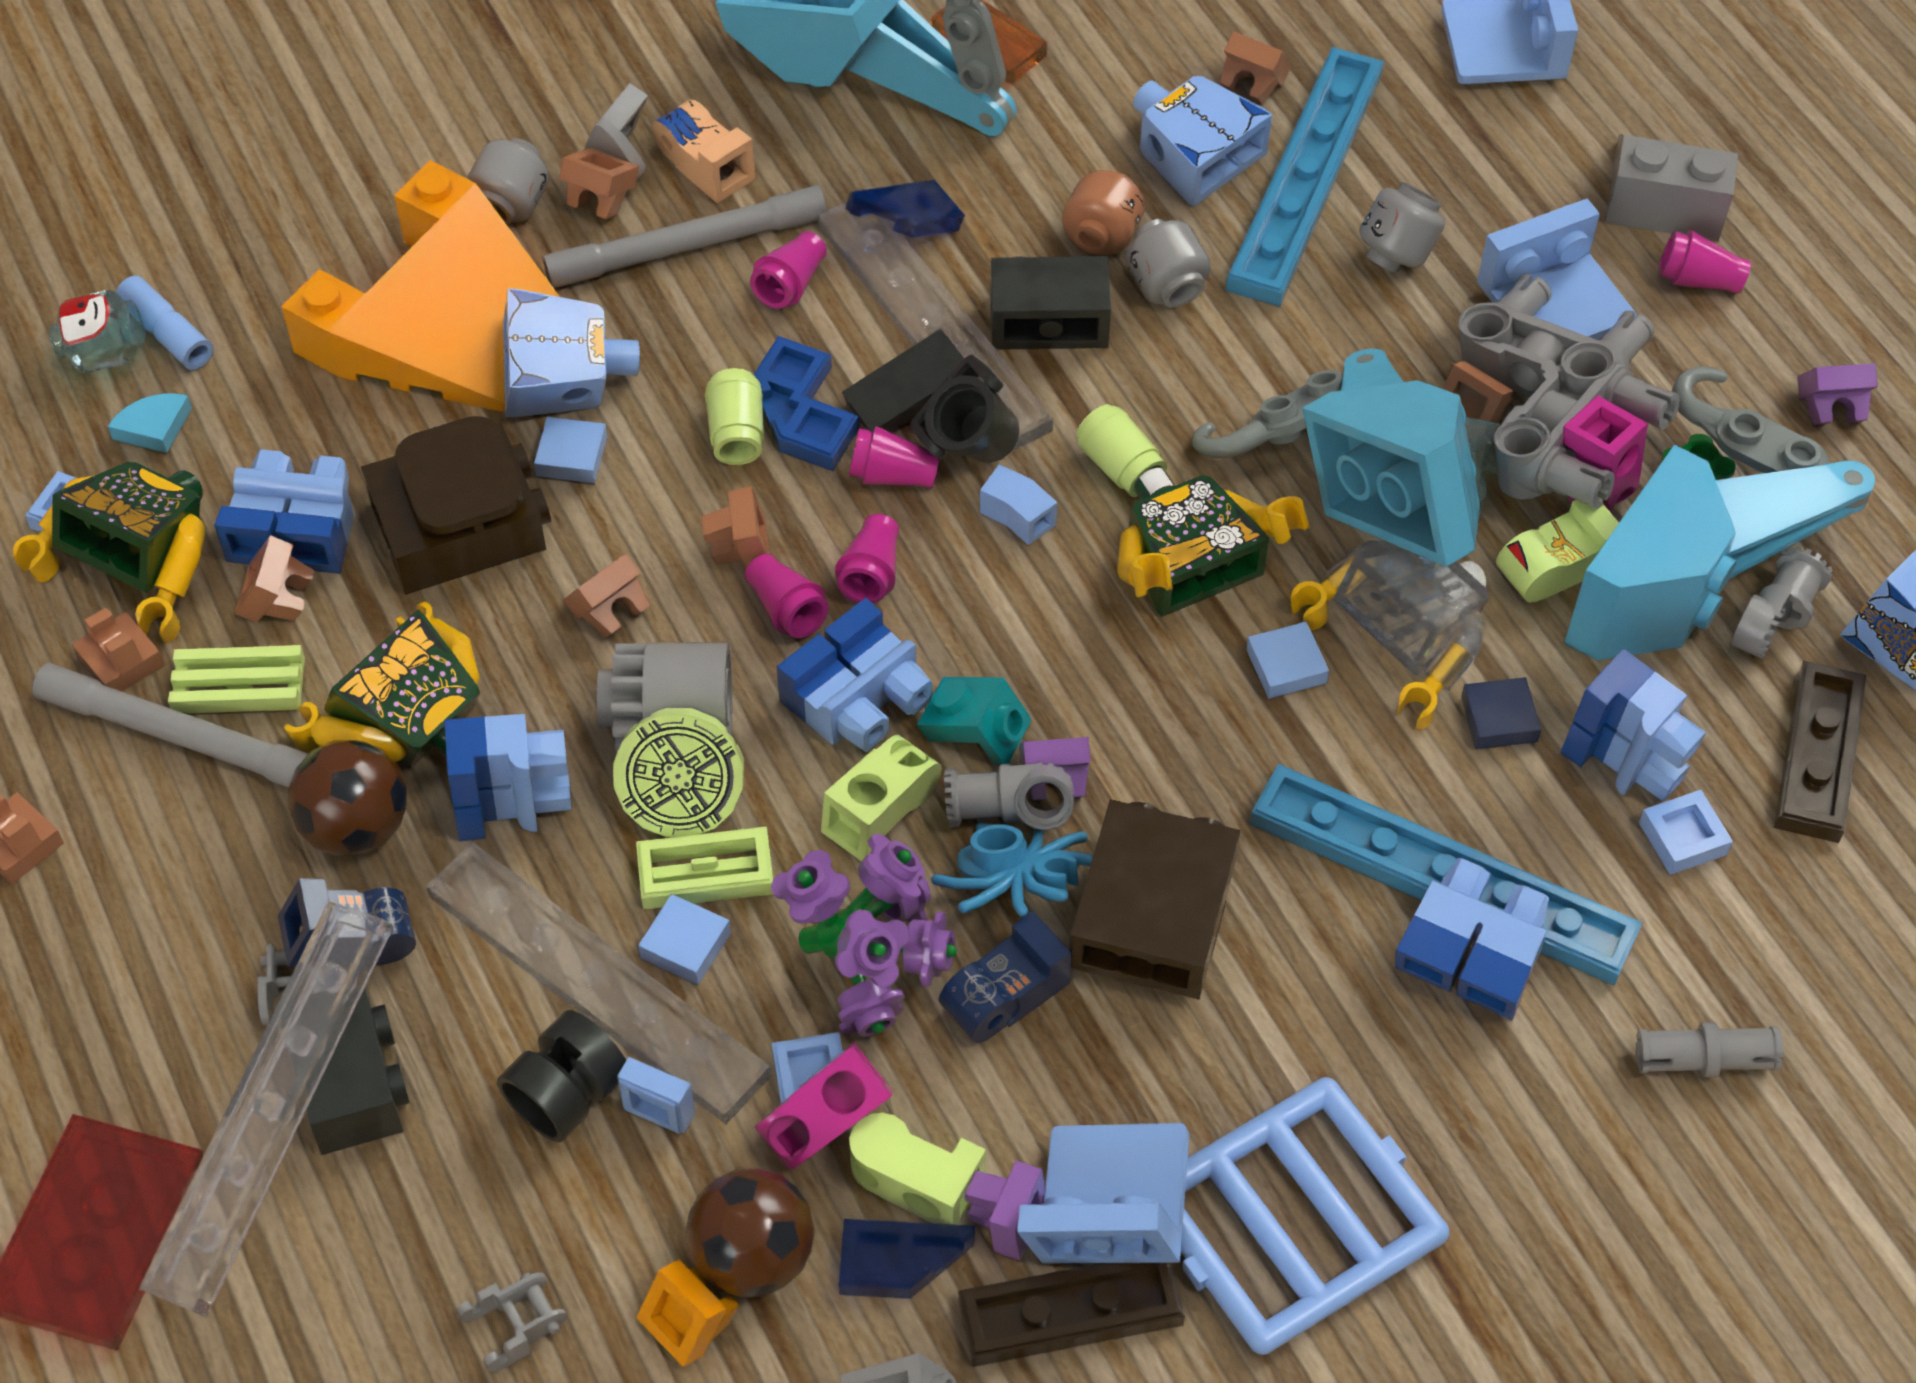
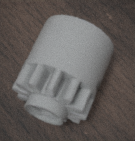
(661, 677)

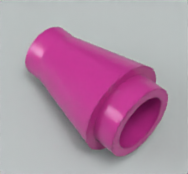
(1700, 263)
(786, 272)
(891, 460)
(870, 561)
(790, 599)

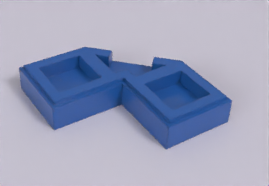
(799, 423)

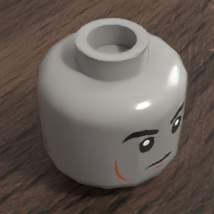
(511, 177)
(1402, 227)
(1168, 263)

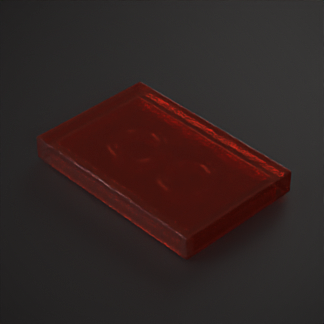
(93, 1230)

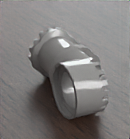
(1784, 602)
(1004, 795)

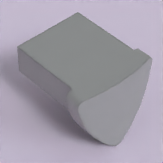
(616, 125)

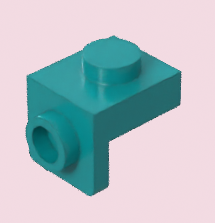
(976, 712)

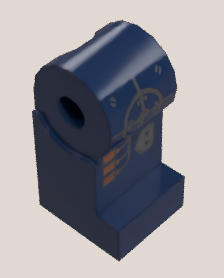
(309, 900)
(1008, 980)

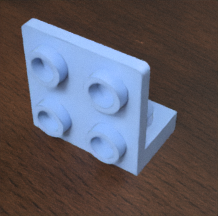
(1510, 39)
(1557, 251)
(1111, 1195)

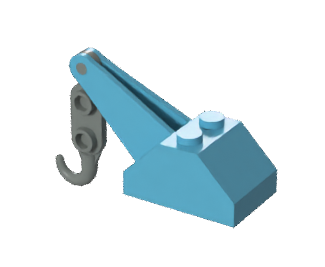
(886, 45)
(1382, 452)
(1698, 532)

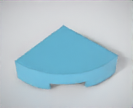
(151, 421)

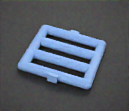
(1315, 1298)

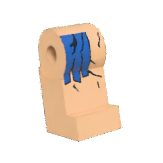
(702, 146)

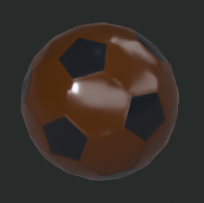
(347, 797)
(750, 1232)

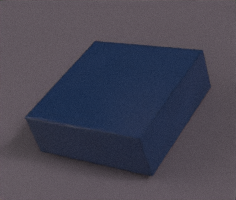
(1501, 713)

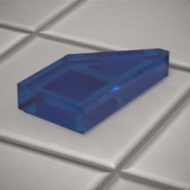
(914, 208)
(897, 1257)

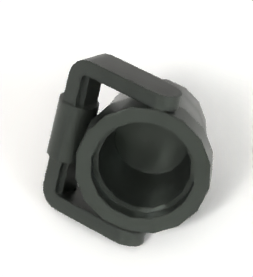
(968, 416)

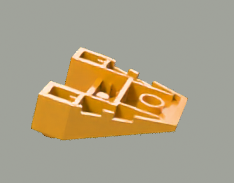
(436, 310)

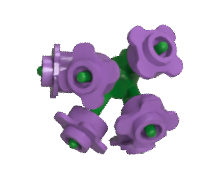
(857, 940)

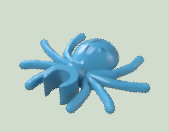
(1001, 859)

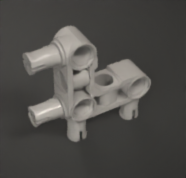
(1561, 377)

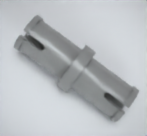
(1709, 1049)

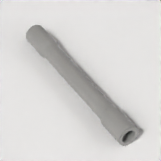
(596, 259)
(91, 697)

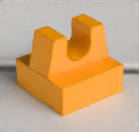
(684, 1312)

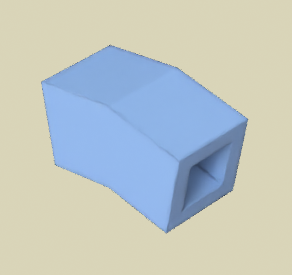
(1018, 504)

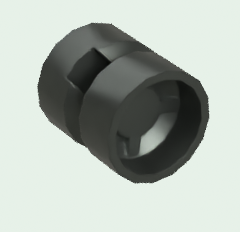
(554, 1084)

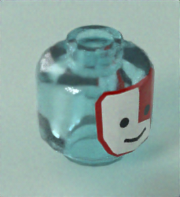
(97, 331)

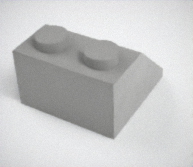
(1671, 187)

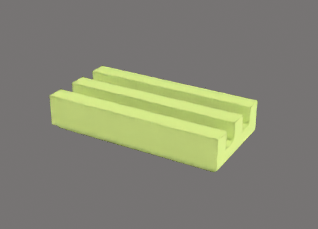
(237, 670)
(705, 877)

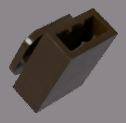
(455, 502)
(1154, 898)

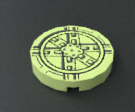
(678, 772)

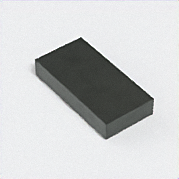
(904, 384)

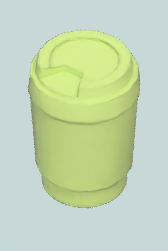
(735, 416)
(1118, 446)

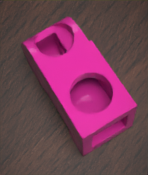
(1610, 441)
(824, 1107)

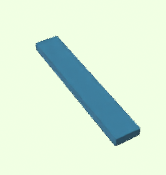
(1304, 177)
(1412, 856)

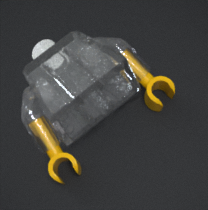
(1412, 608)

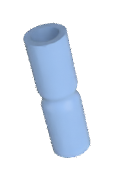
(167, 325)

